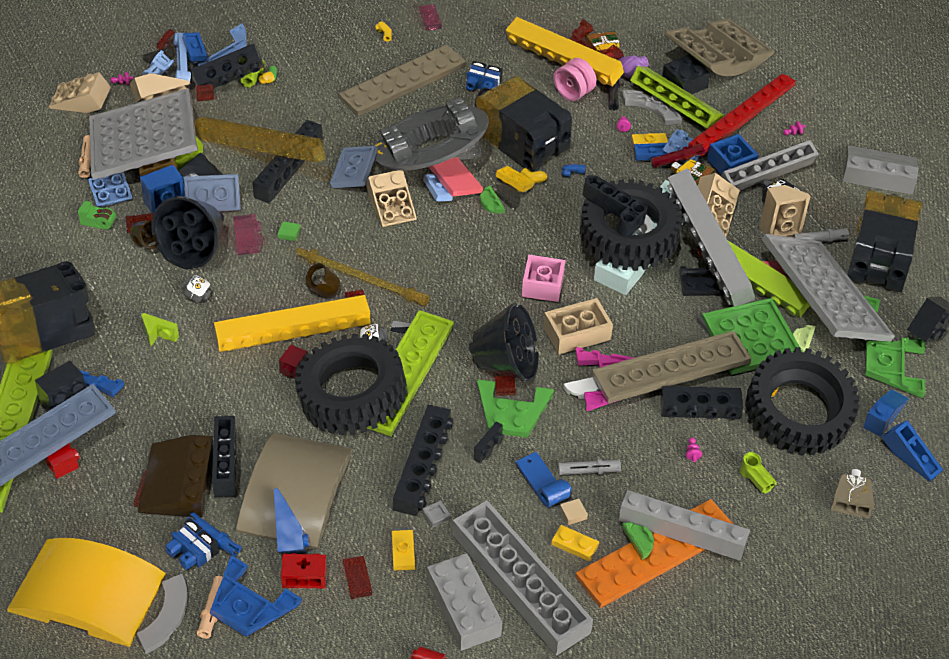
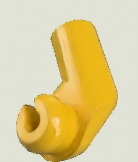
(382, 26)
(538, 176)

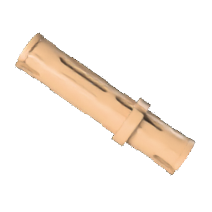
(85, 159)
(207, 619)

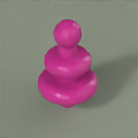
(121, 79)
(623, 124)
(798, 128)
(693, 452)

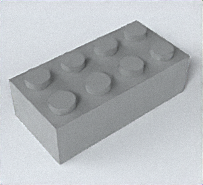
(464, 601)

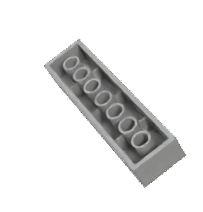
(710, 239)
(522, 577)

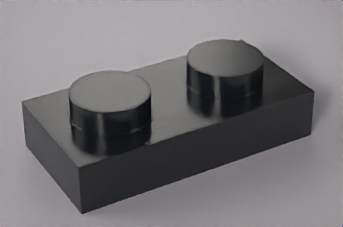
(488, 441)

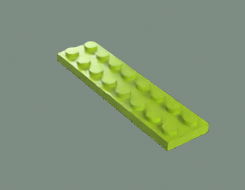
(417, 353)

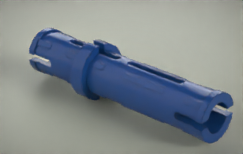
(222, 538)

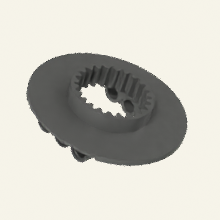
(461, 121)

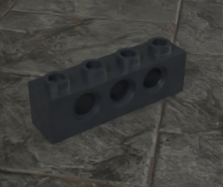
(232, 60)
(701, 402)
(224, 456)

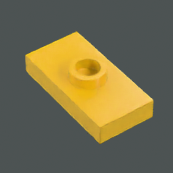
(649, 138)
(403, 550)

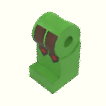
(96, 216)

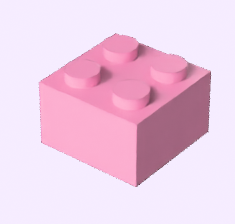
(543, 278)

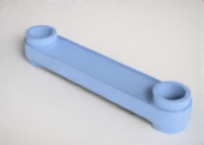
(182, 72)

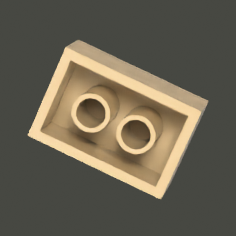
(577, 326)

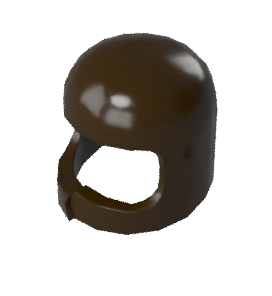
(141, 233)
(329, 284)

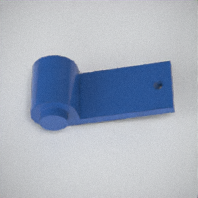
(542, 481)

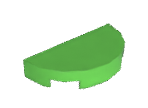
(490, 201)
(640, 537)

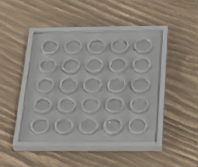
(142, 134)

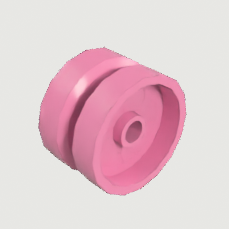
(574, 79)

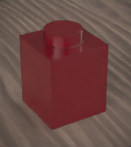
(290, 361)

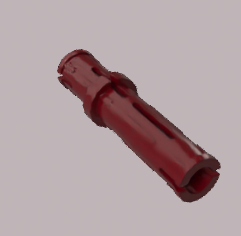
(685, 153)

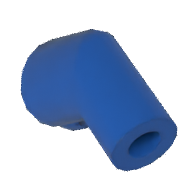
(576, 168)

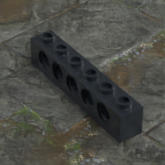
(282, 168)
(422, 460)

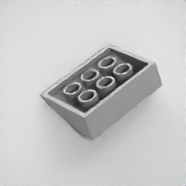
(880, 170)

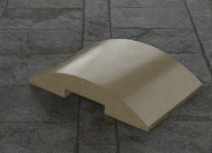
(722, 47)
(306, 476)

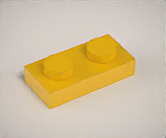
(515, 179)
(575, 543)

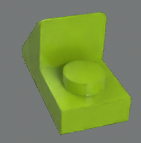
(159, 327)

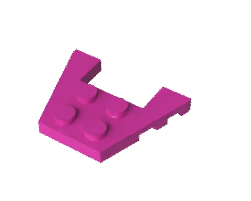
(596, 399)

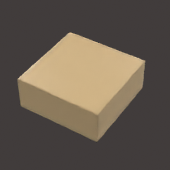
(573, 511)

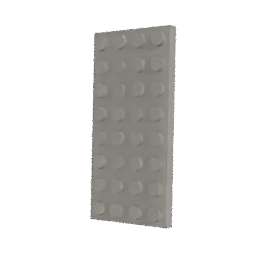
(827, 288)

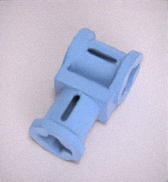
(159, 64)

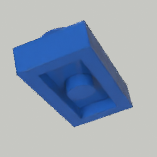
(194, 46)
(647, 151)

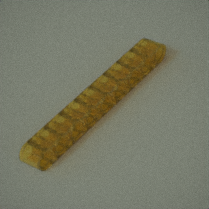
(260, 139)

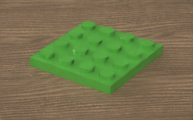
(758, 328)

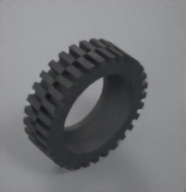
(633, 249)
(813, 372)
(356, 410)

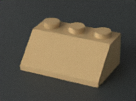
(784, 211)

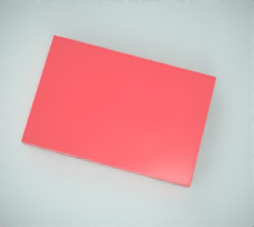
(456, 177)

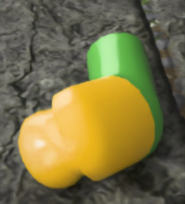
(270, 76)

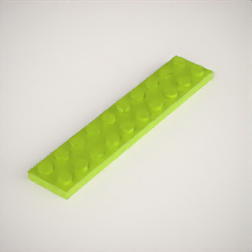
(19, 399)

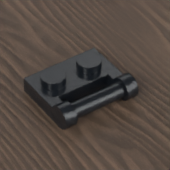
(698, 285)

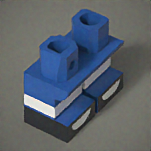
(483, 77)
(194, 544)

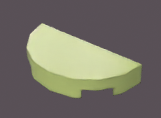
(804, 336)

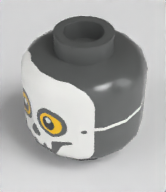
(196, 289)
(374, 330)

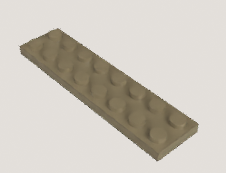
(402, 80)
(671, 366)

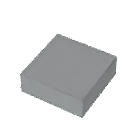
(436, 514)

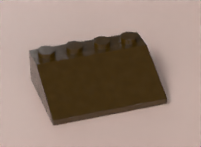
(177, 476)

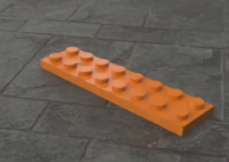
(626, 571)

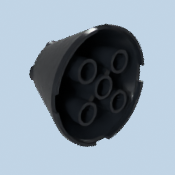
(187, 231)
(507, 344)

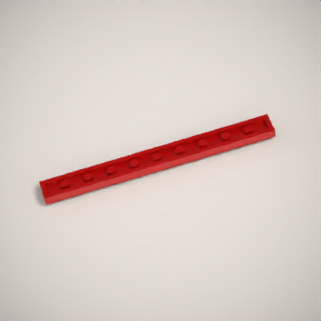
(744, 112)

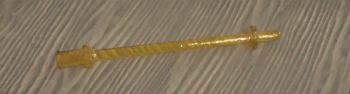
(409, 293)

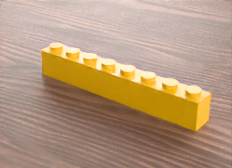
(562, 49)
(292, 323)

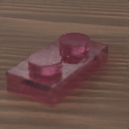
(430, 17)

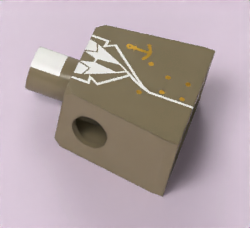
(854, 495)

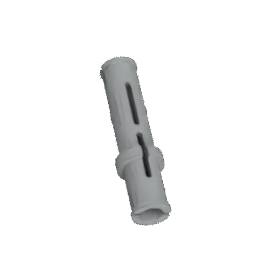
(825, 236)
(614, 466)

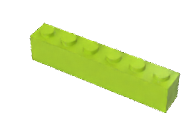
(676, 96)
(771, 283)

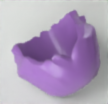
(630, 64)

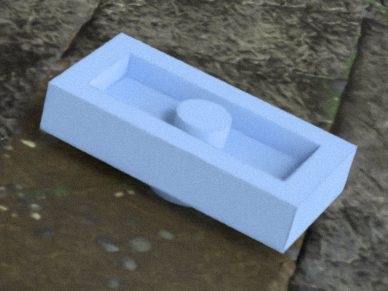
(436, 188)

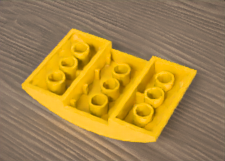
(89, 589)

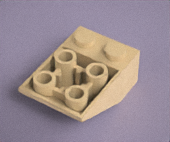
(155, 85)
(81, 94)
(720, 197)
(391, 198)

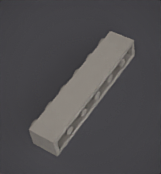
(771, 166)
(684, 525)

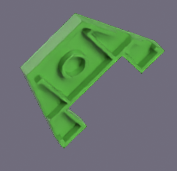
(887, 363)
(515, 416)

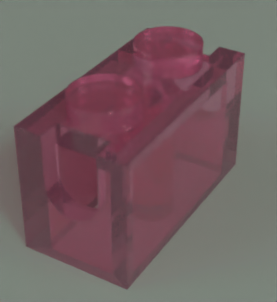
(246, 234)

